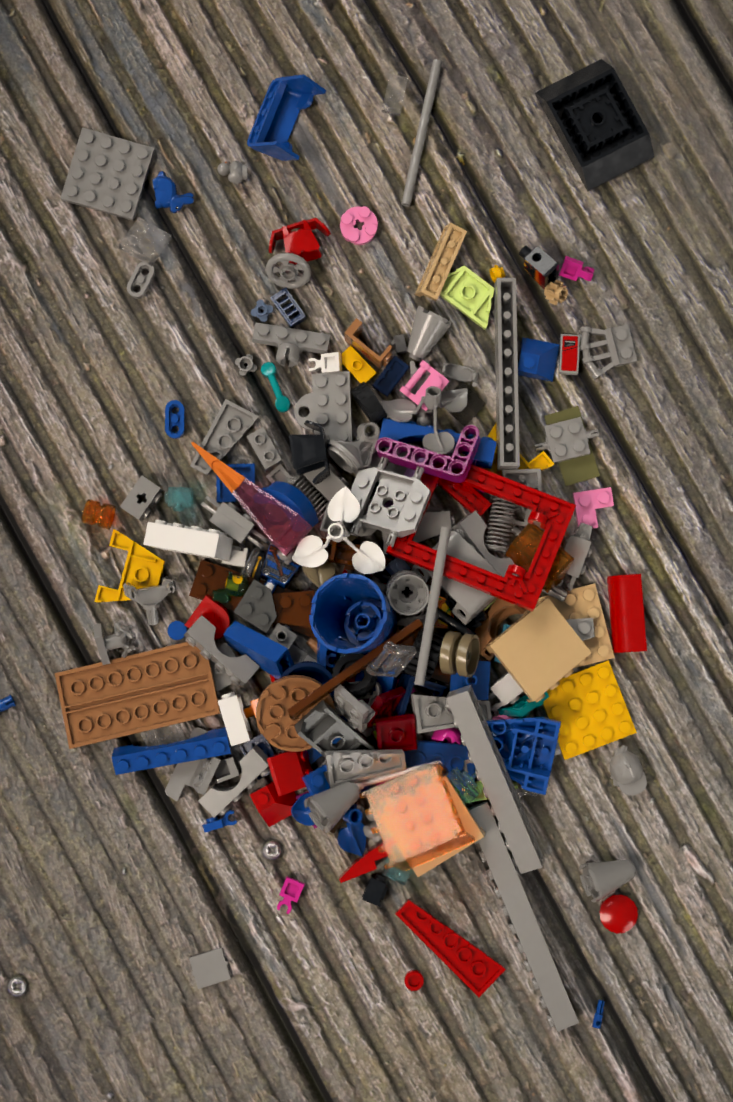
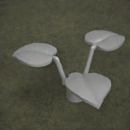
(452, 401)

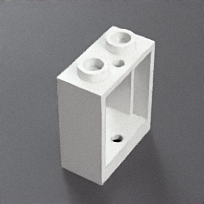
(234, 718)

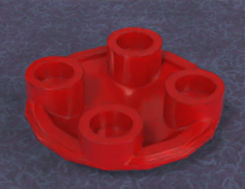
(618, 913)

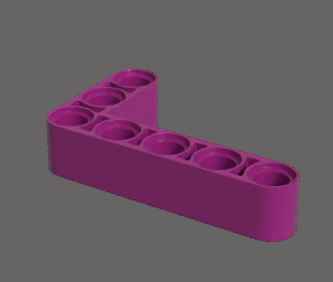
(433, 458)

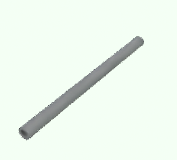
(421, 133)
(432, 606)

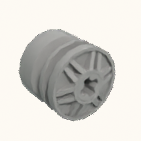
(416, 598)

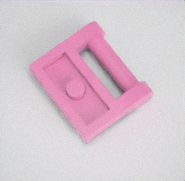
(435, 379)

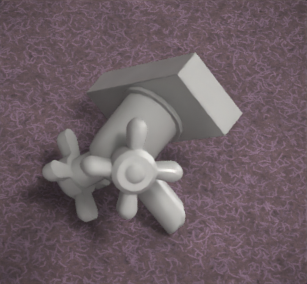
(113, 641)

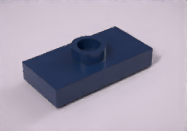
(390, 376)

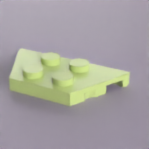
(469, 295)

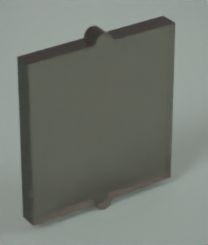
(474, 405)

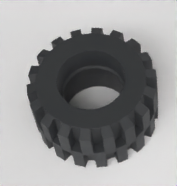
(434, 654)

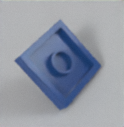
(478, 681)

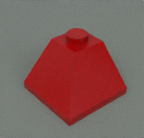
(270, 805)

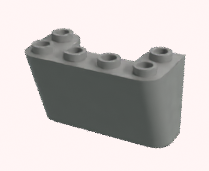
(468, 599)

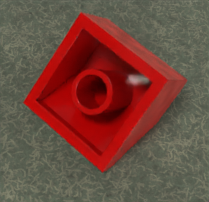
(288, 769)

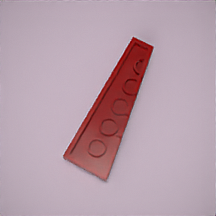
(461, 956)

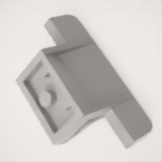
(192, 773)

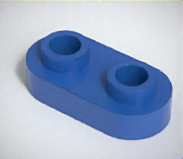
(173, 420)

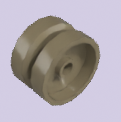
(459, 654)

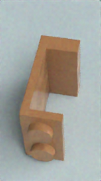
(351, 338)

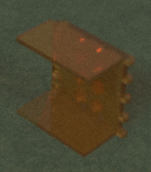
(415, 817)

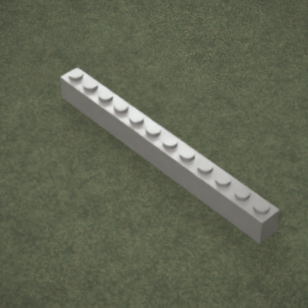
(523, 921)

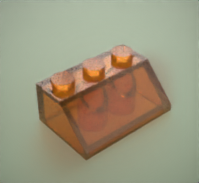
(523, 551)

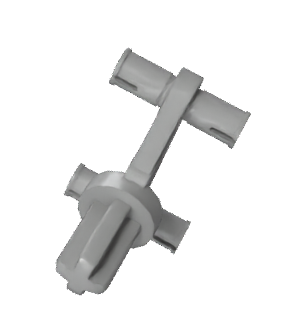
(150, 597)

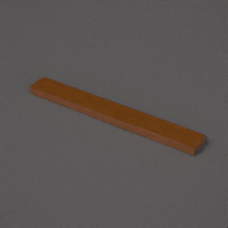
(352, 670)

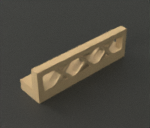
(441, 262)

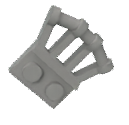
(618, 344)

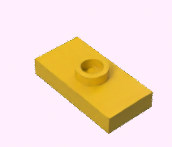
(357, 365)

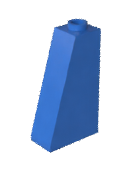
(263, 651)

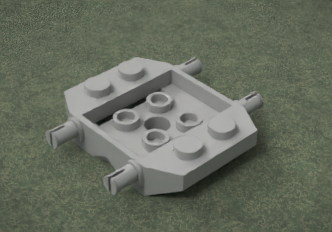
(408, 499)

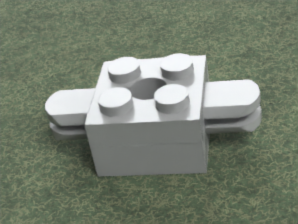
(233, 523)

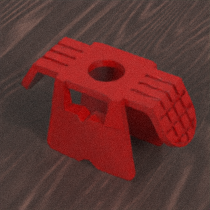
(302, 241)

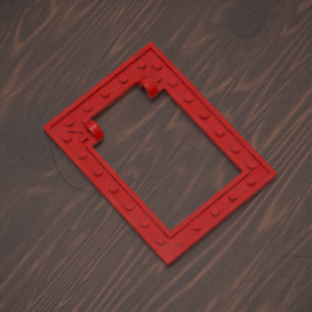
(523, 590)

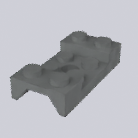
(324, 725)

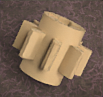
(556, 292)

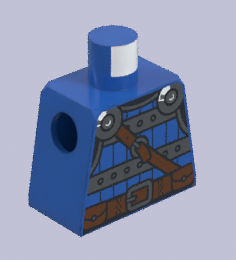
(276, 571)

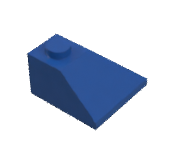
(537, 359)

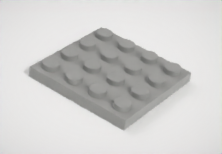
(107, 174)

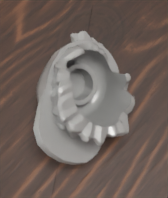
(627, 771)

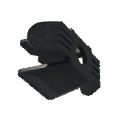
(310, 452)

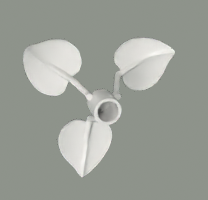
(341, 508)

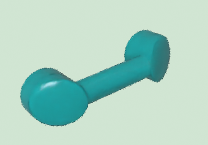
(282, 402)

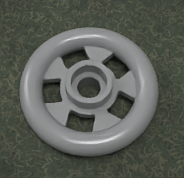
(288, 270)

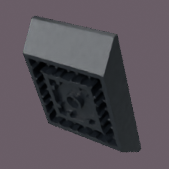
(602, 148)

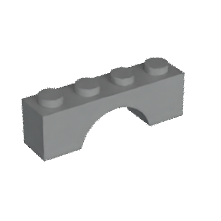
(472, 530)
(202, 636)
(219, 797)

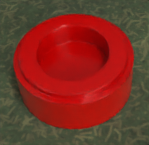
(414, 980)

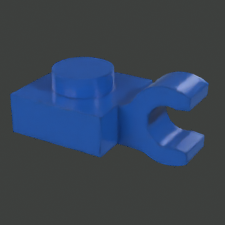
(215, 823)

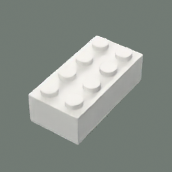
(188, 540)

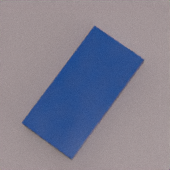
(449, 754)

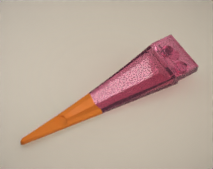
(276, 520)

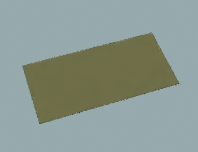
(579, 468)

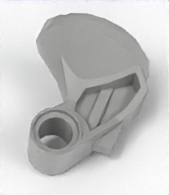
(356, 454)

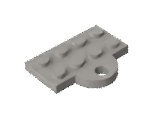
(329, 406)

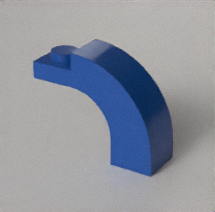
(293, 499)

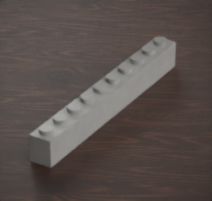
(506, 374)
(495, 779)

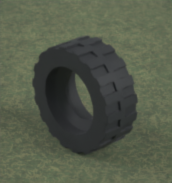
(369, 403)
(361, 688)

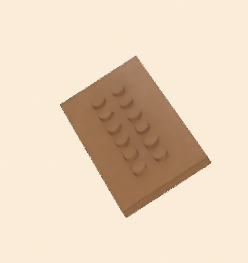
(136, 694)

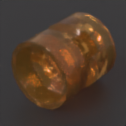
(95, 513)

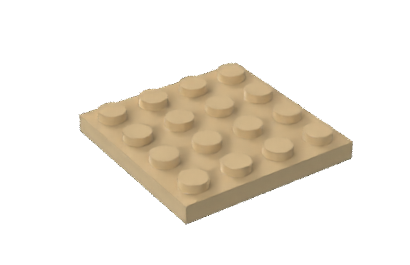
(585, 603)

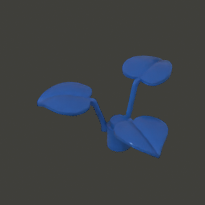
(349, 838)

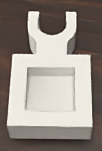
(329, 363)

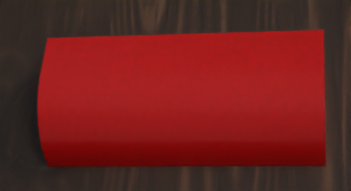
(626, 613)

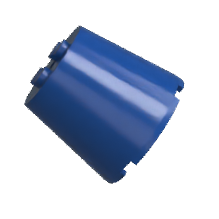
(341, 613)

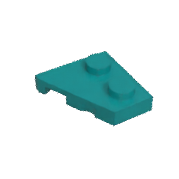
(521, 707)

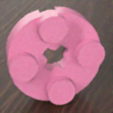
(364, 216)

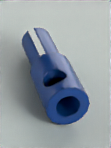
(598, 1016)

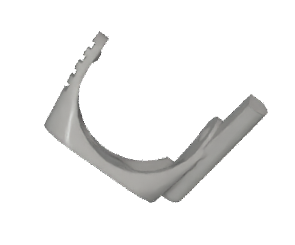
(460, 373)

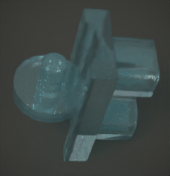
(464, 784)

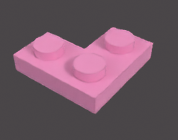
(588, 501)

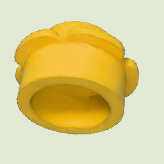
(496, 272)

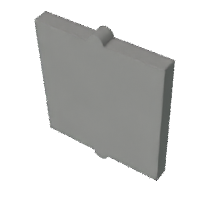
(209, 968)

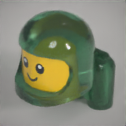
(234, 586)

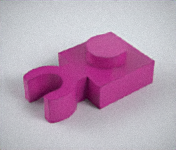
(291, 892)

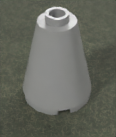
(426, 332)
(332, 804)
(605, 877)

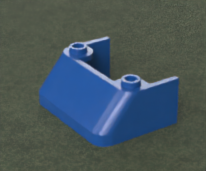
(278, 115)

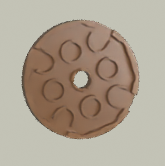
(273, 715)

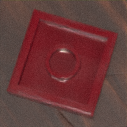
(386, 703)
(396, 732)

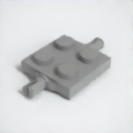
(566, 440)

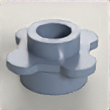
(264, 315)

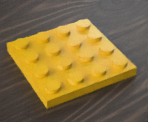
(589, 710)

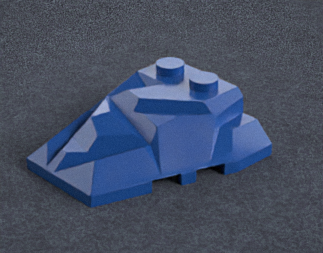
(527, 749)

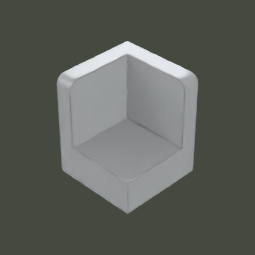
(227, 769)

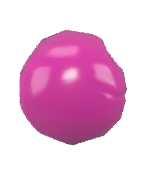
(451, 734)

